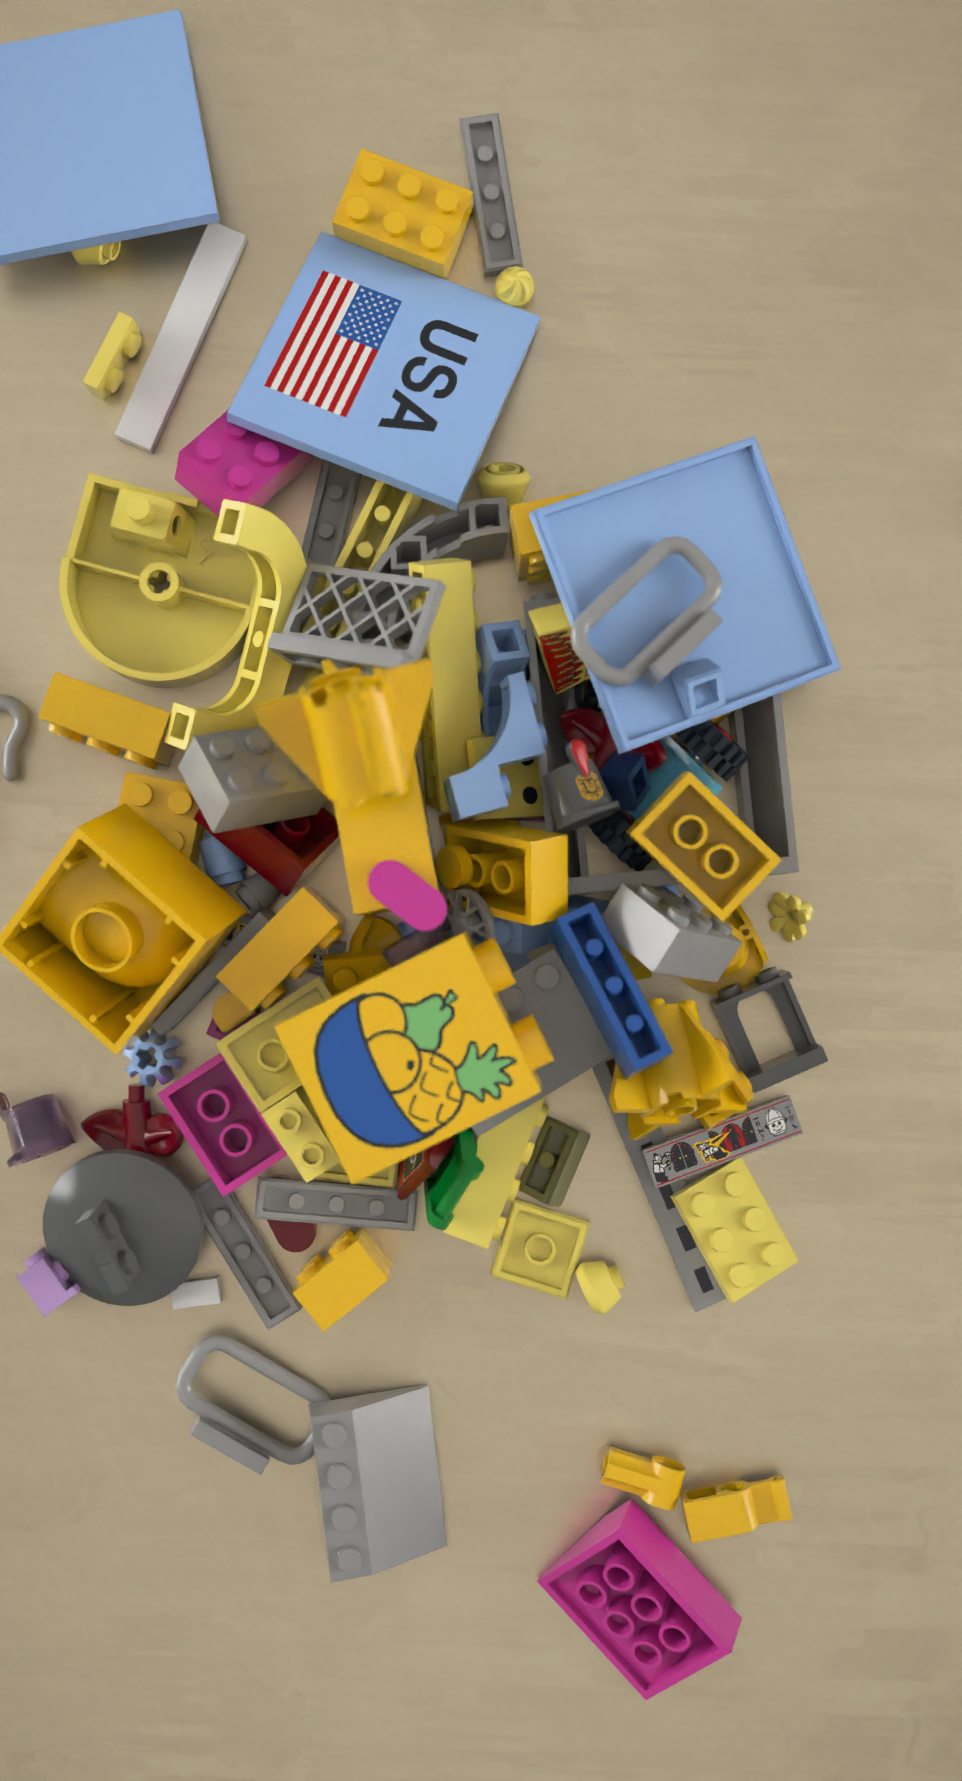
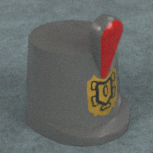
(577, 791)

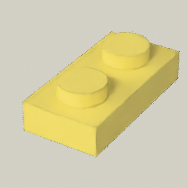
(106, 369)

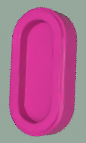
(407, 895)

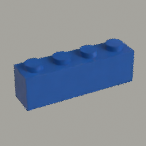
(609, 990)

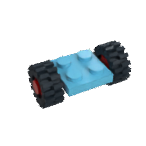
(710, 747)

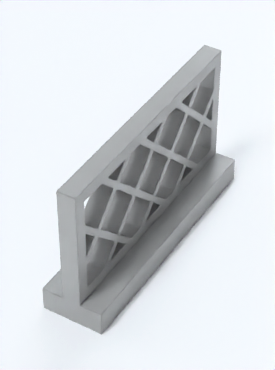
(310, 648)

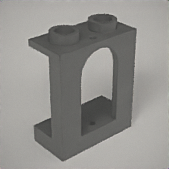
(806, 1052)

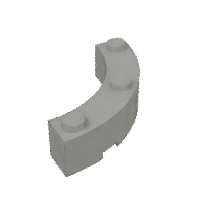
(470, 533)

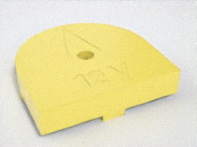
(127, 622)

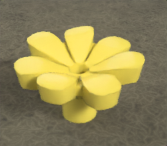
(790, 915)

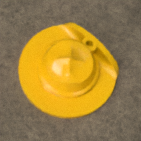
(746, 962)

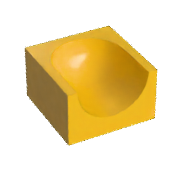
(118, 926)

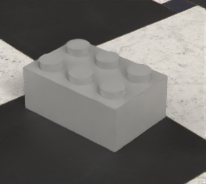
(246, 780)
(670, 932)

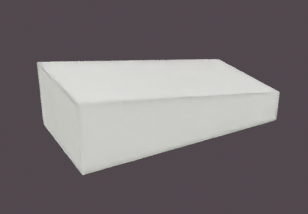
(197, 1292)

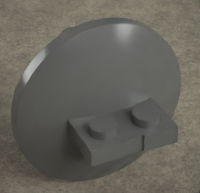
(123, 1227)

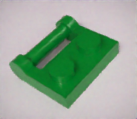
(451, 1179)

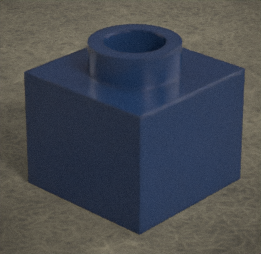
(626, 779)

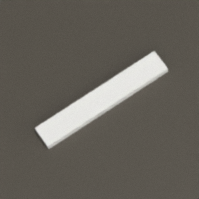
(181, 336)

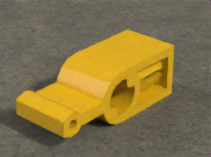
(734, 1507)

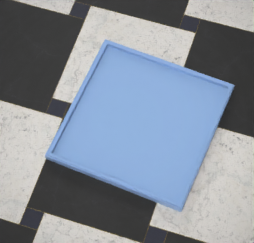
(100, 138)
(732, 513)

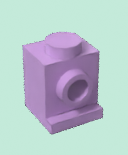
(46, 1282)

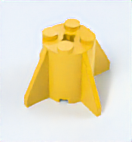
(353, 729)
(686, 1082)

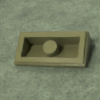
(553, 1162)

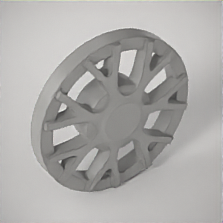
(467, 918)

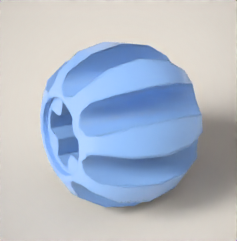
(164, 1055)

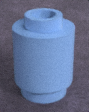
(220, 862)

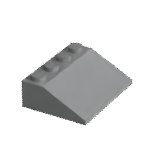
(570, 1031)
(377, 1480)

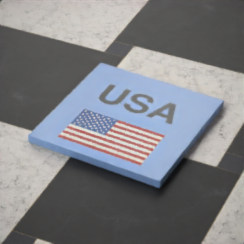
(385, 370)

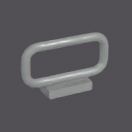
(675, 640)
(228, 1432)

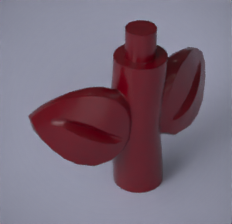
(594, 731)
(134, 1126)

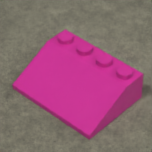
(642, 1601)

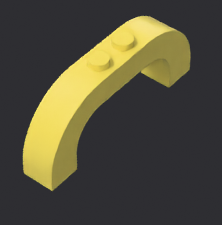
(261, 672)

